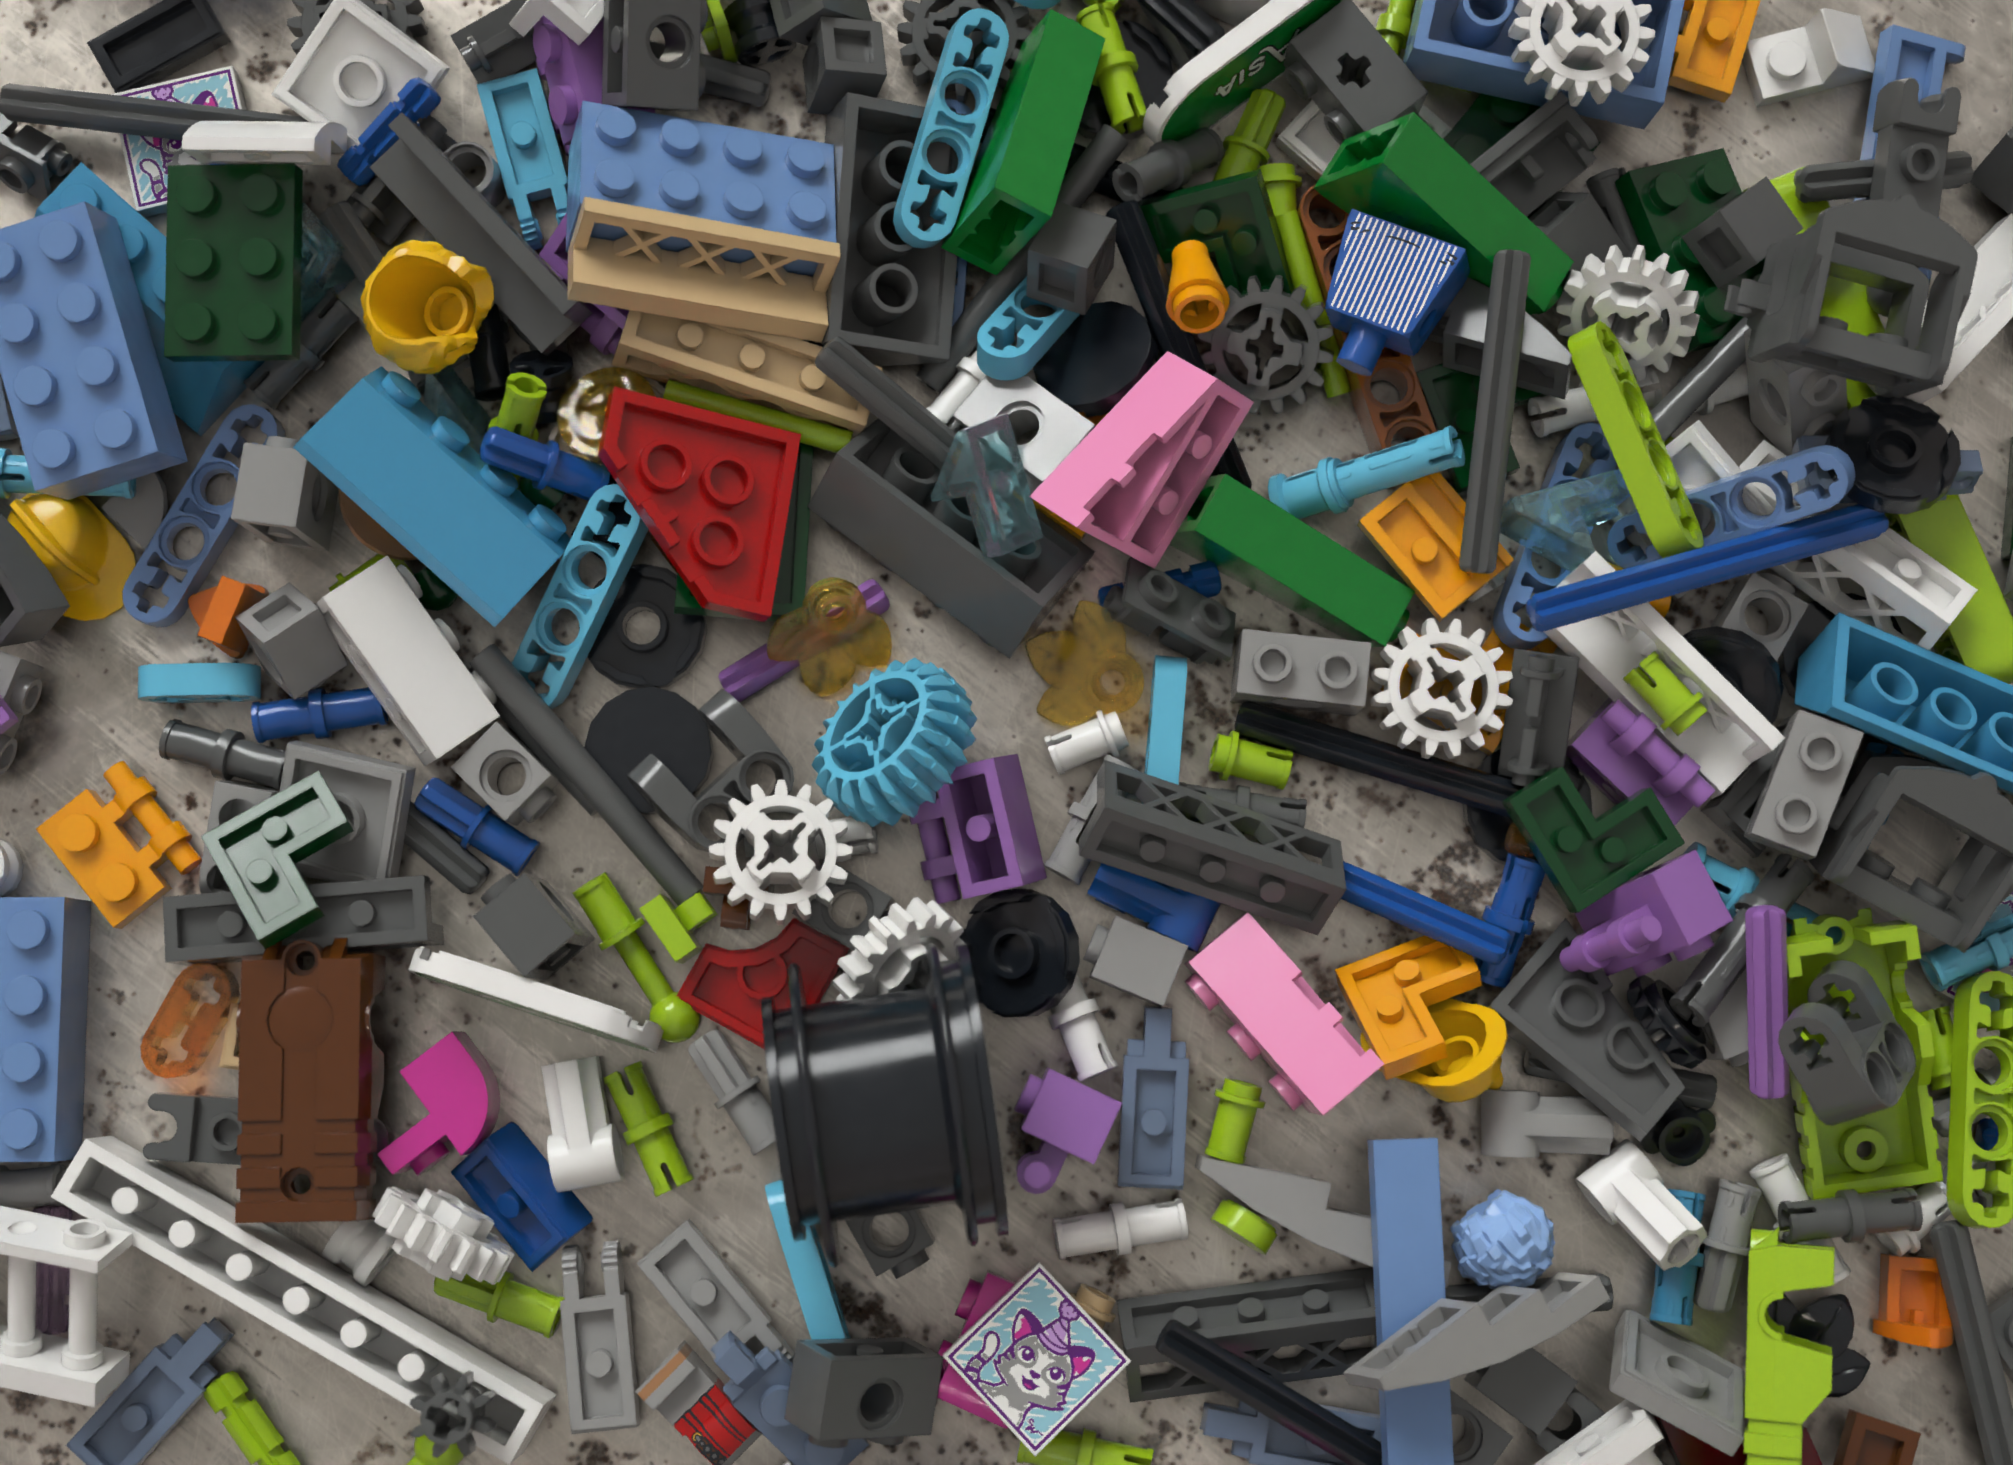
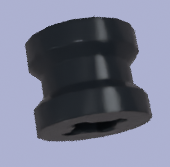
(756, 32)
(554, 370)

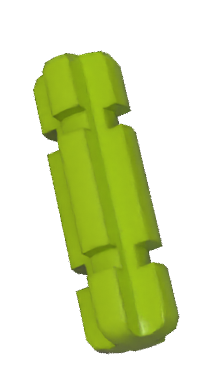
(247, 1422)

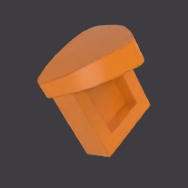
(216, 613)
(1912, 1302)

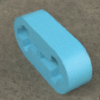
(199, 682)

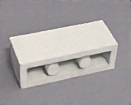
(408, 659)

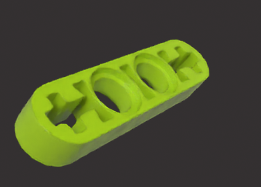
(1635, 441)
(1972, 1097)

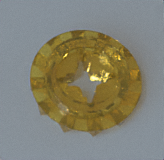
(587, 400)

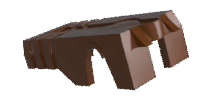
(308, 1083)

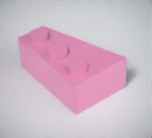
(1147, 459)
(1279, 1017)

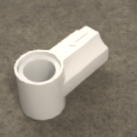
(583, 1141)
(1632, 1192)

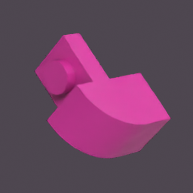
(462, 1104)

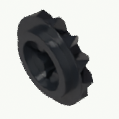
(1670, 1032)

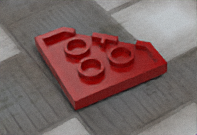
(707, 492)

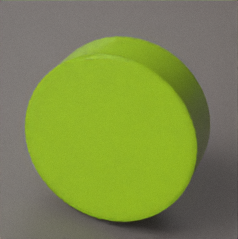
(1244, 1226)

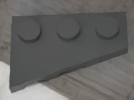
(1588, 1037)

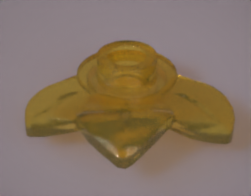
(833, 644)
(1076, 663)

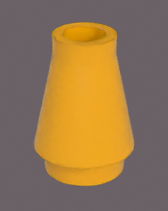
(1195, 291)

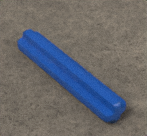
(1425, 915)

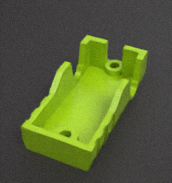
(1900, 1135)
(1783, 1371)

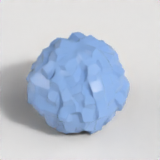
(1503, 1241)

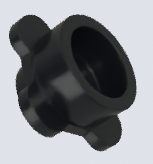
(1690, 1143)

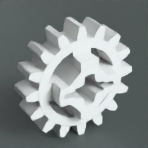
(1585, 61)
(1630, 301)
(1455, 710)
(760, 831)
(895, 950)
(443, 1235)

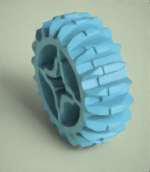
(894, 742)

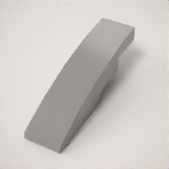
(1297, 1205)
(1468, 1336)

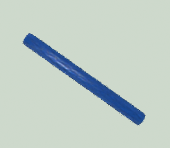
(1704, 566)

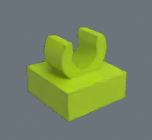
(677, 925)

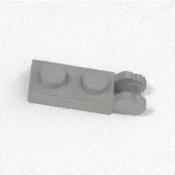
(707, 1291)
(598, 1345)

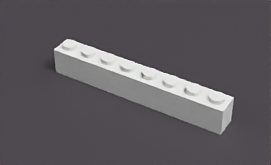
(295, 1289)

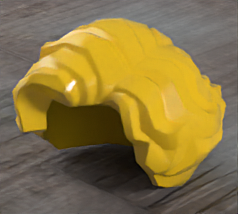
(425, 306)

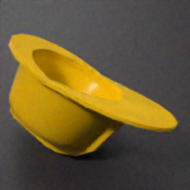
(78, 549)
(1474, 1048)

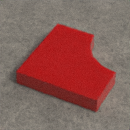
(732, 982)

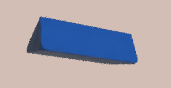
(517, 1192)

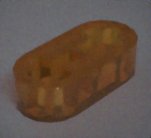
(176, 1013)

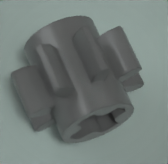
(435, 1421)

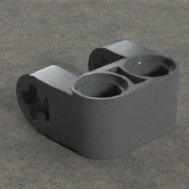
(744, 739)
(1864, 1053)

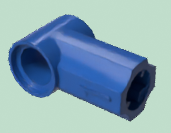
(1160, 906)

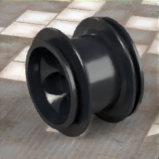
(885, 1104)

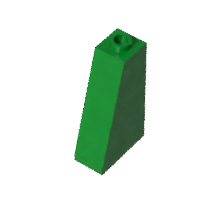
(1026, 144)
(1423, 184)
(1292, 563)

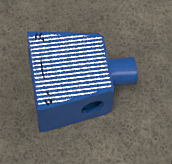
(1390, 289)

